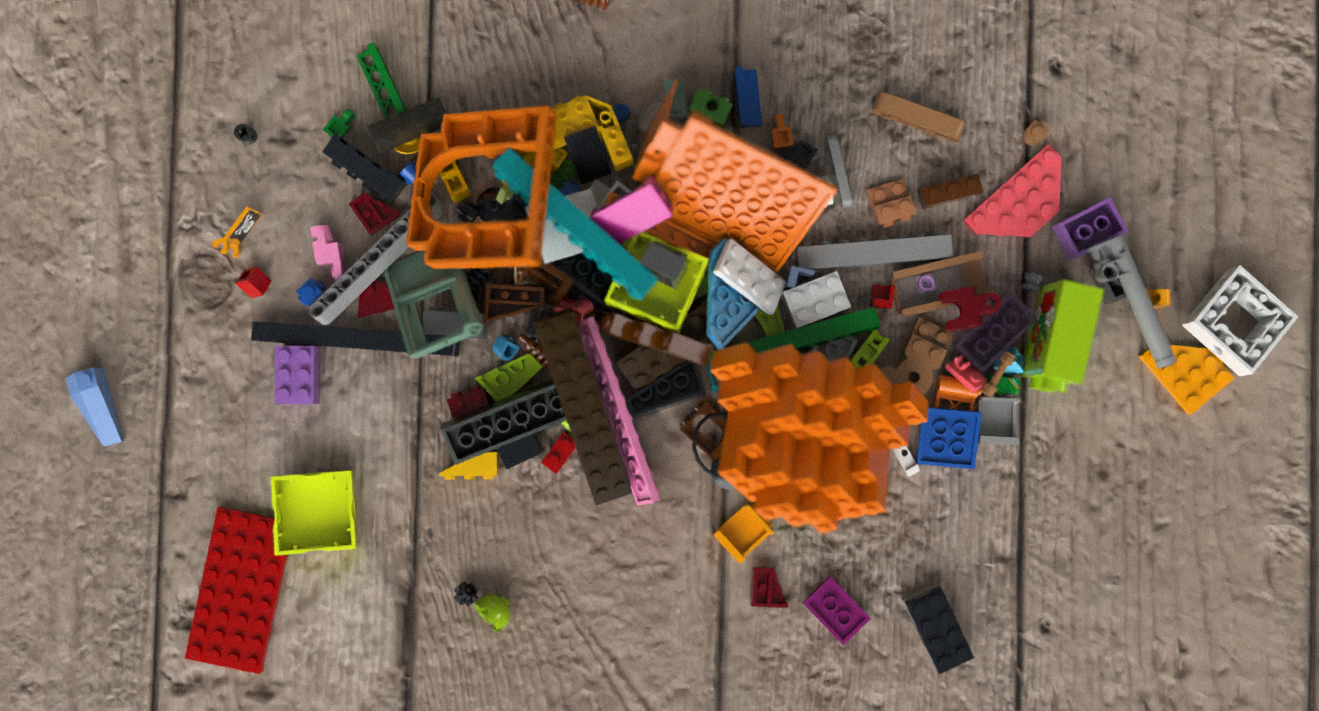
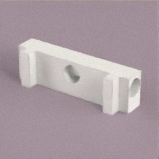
(907, 461)

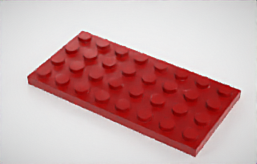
(237, 593)

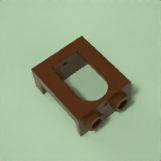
(558, 290)
(688, 430)

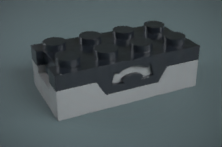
(937, 628)

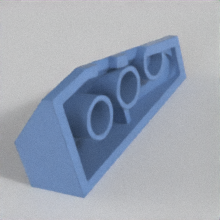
(94, 400)

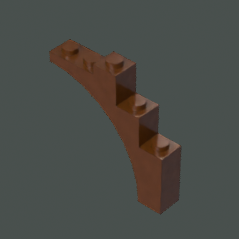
(653, 337)

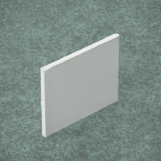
(556, 244)

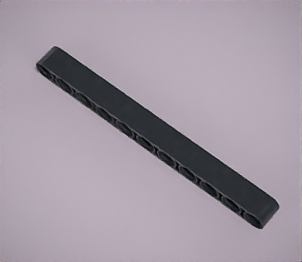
(340, 337)

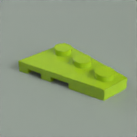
(510, 377)

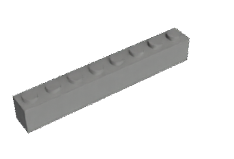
(872, 253)

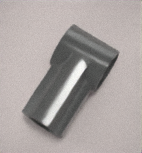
(630, 132)

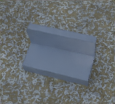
(793, 273)

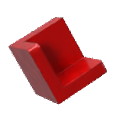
(253, 282)
(882, 296)

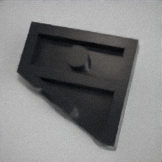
(799, 154)

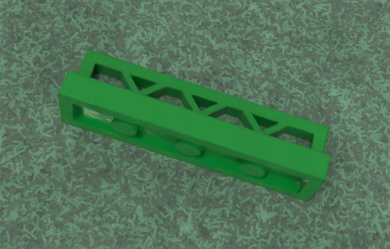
(386, 80)

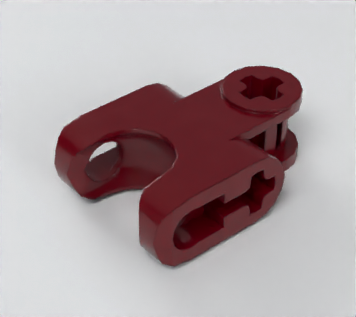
(971, 307)

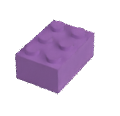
(1089, 228)
(297, 375)

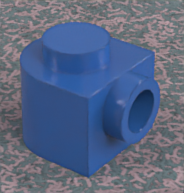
(408, 172)

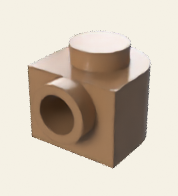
(1035, 132)

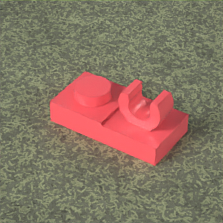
(966, 374)

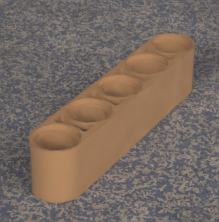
(918, 117)

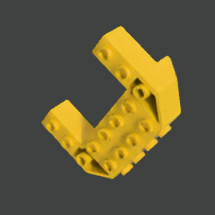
(585, 113)

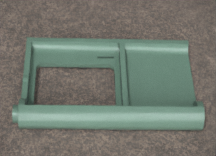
(414, 281)

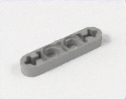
(838, 171)

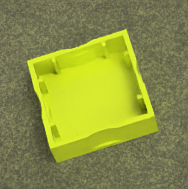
(663, 304)
(314, 512)

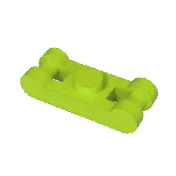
(868, 350)

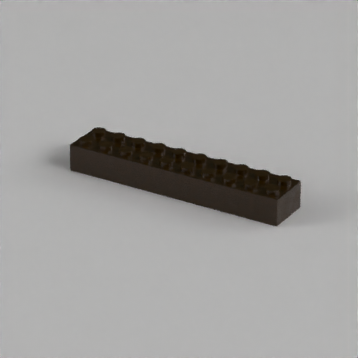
(582, 406)

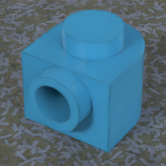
(505, 347)

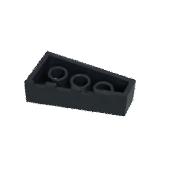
(363, 167)
(669, 390)

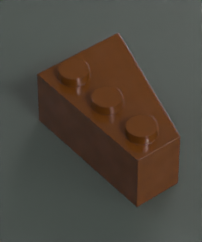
(512, 300)

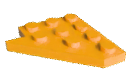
(1193, 377)

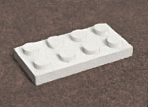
(749, 276)

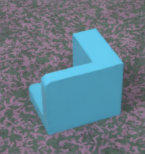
(1017, 366)

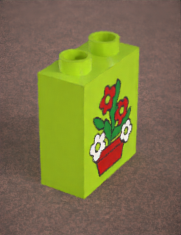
(1061, 336)

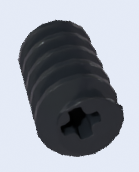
(476, 278)

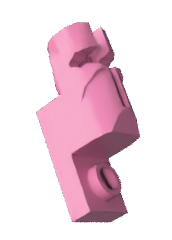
(326, 252)

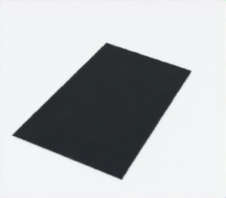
(588, 155)

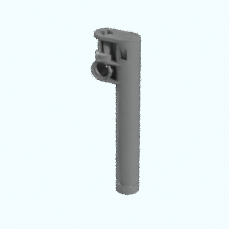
(1118, 260)

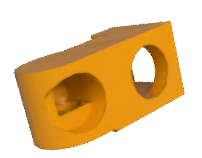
(1160, 297)

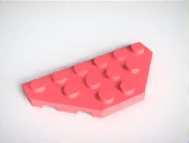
(1023, 200)

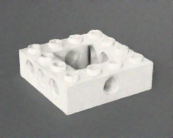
(1272, 314)

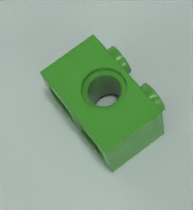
(718, 116)

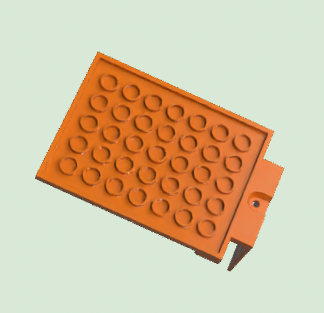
(730, 186)

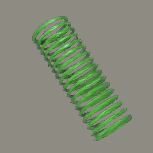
(558, 170)

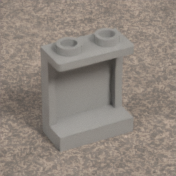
(998, 419)

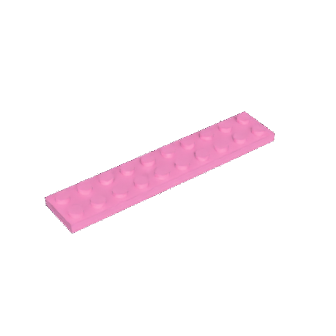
(619, 418)

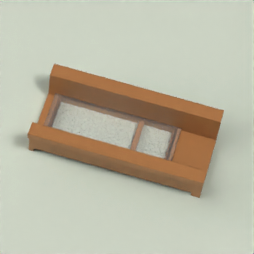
(947, 275)

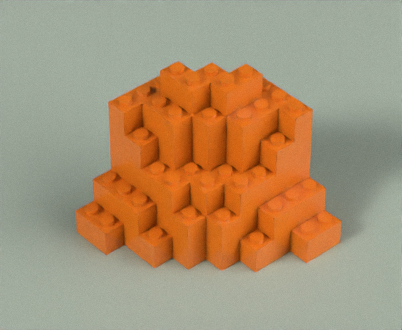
(811, 432)

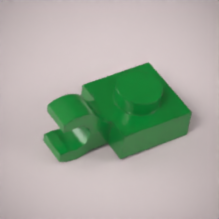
(339, 125)

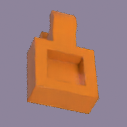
(781, 135)

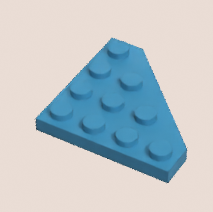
(726, 307)

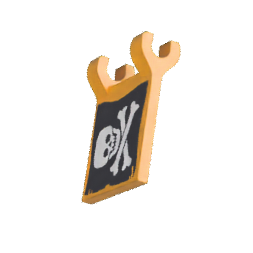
(238, 231)

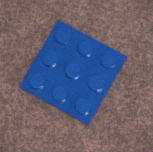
(949, 438)

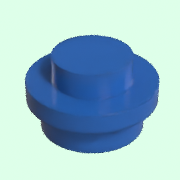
(621, 112)

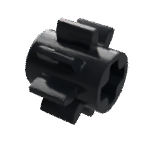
(467, 211)
(465, 594)

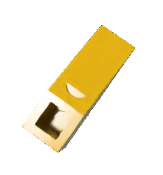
(482, 465)

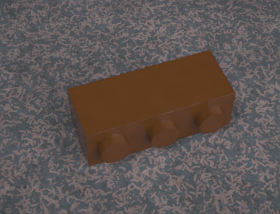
(950, 191)

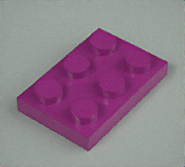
(836, 610)

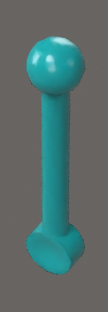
(713, 388)

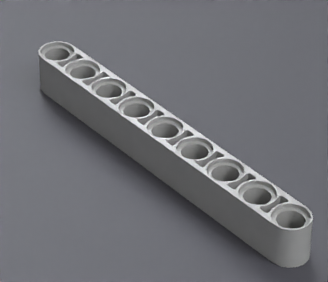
(366, 269)

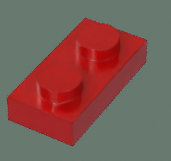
(559, 453)

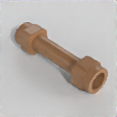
(989, 388)

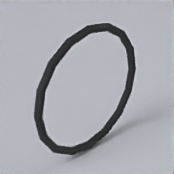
(694, 442)

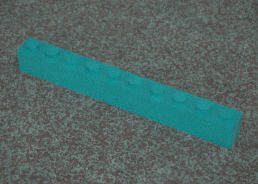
(578, 228)

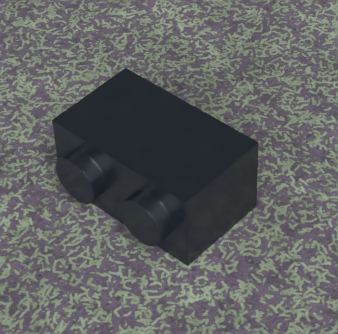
(520, 450)

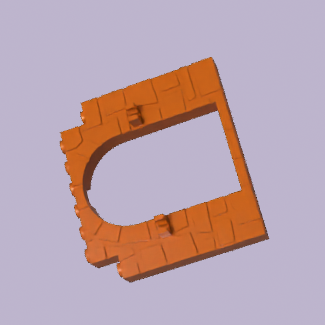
(489, 135)

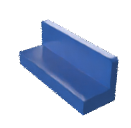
(747, 97)

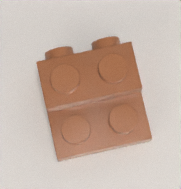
(891, 203)

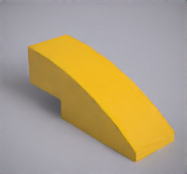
(455, 182)

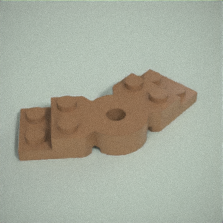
(922, 354)

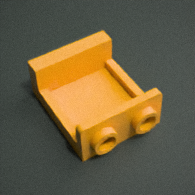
(743, 532)

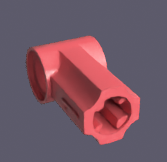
(580, 308)

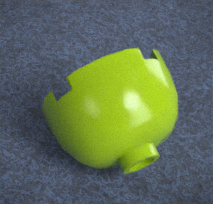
(494, 611)

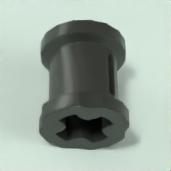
(245, 129)

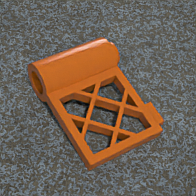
(952, 389)

